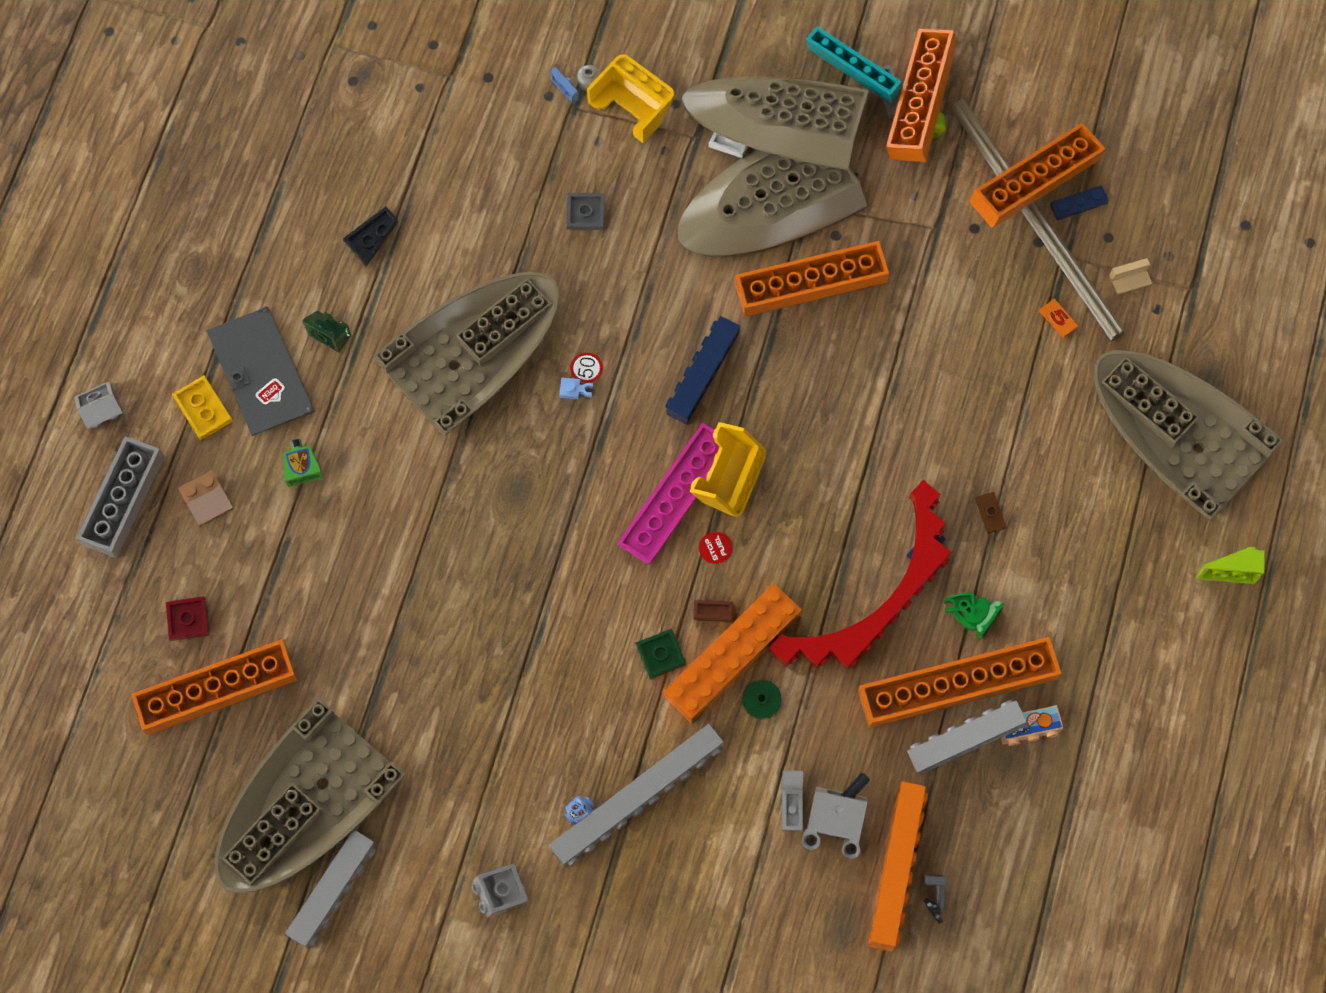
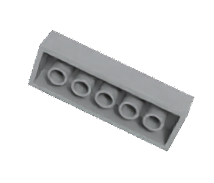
(120, 497)

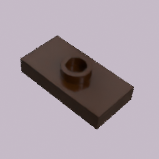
(990, 512)

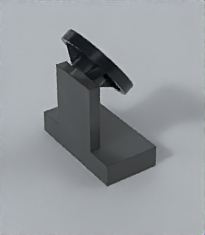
(939, 882)

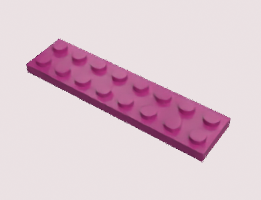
(670, 498)

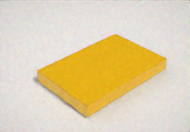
(202, 407)

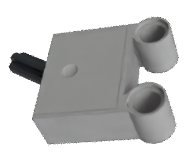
(838, 815)

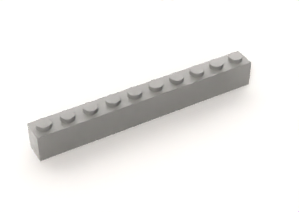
(636, 795)

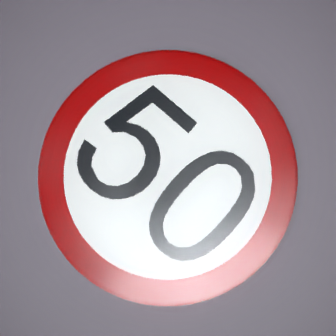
(586, 367)

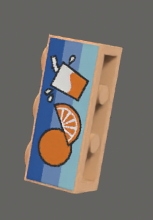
(1040, 723)

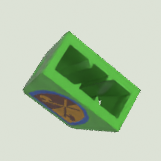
(300, 464)

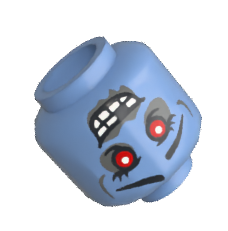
(579, 809)

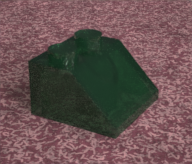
(327, 330)

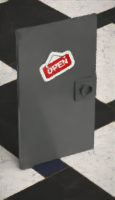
(260, 371)

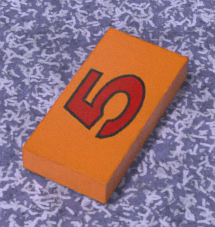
(1058, 318)

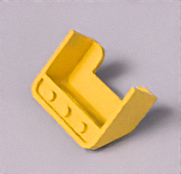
(635, 91)
(732, 472)

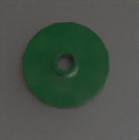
(759, 709)

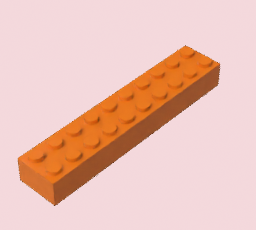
(959, 682)

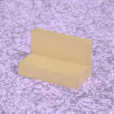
(1130, 276)

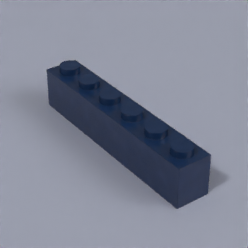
(703, 370)

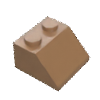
(205, 498)

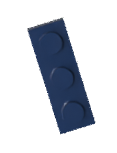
(1079, 202)

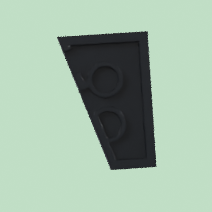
(371, 235)

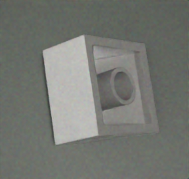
(98, 405)

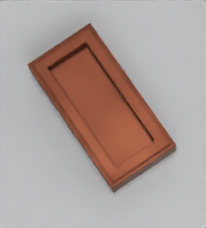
(713, 610)

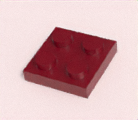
(187, 618)

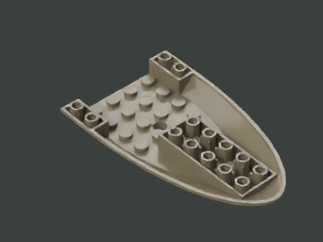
(772, 116)
(780, 214)
(452, 333)
(1201, 415)
(287, 780)

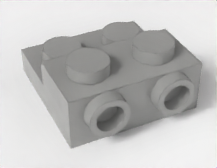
(499, 890)

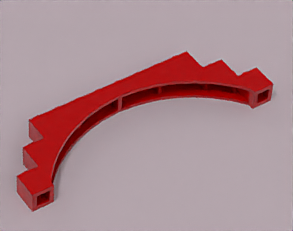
(851, 642)

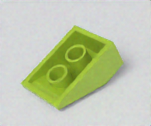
(1239, 567)

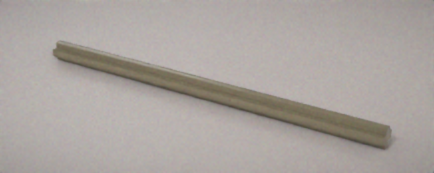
(1041, 225)

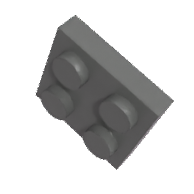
(585, 211)

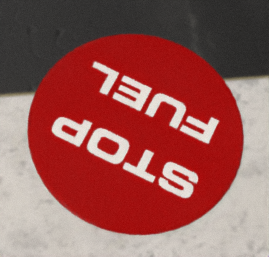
(715, 547)

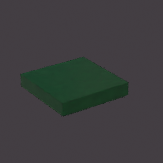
(660, 654)

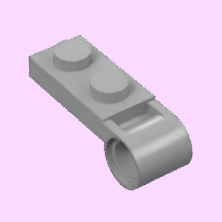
(792, 800)

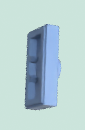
(564, 85)

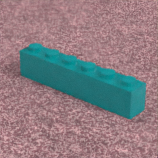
(854, 65)

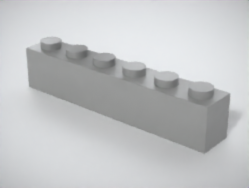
(968, 737)
(331, 889)

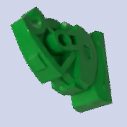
(976, 612)

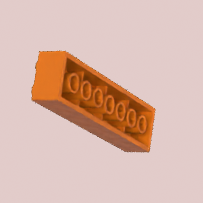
(921, 95)
(1037, 175)
(811, 278)
(732, 653)
(214, 687)
(896, 868)

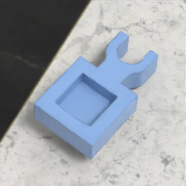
(571, 388)

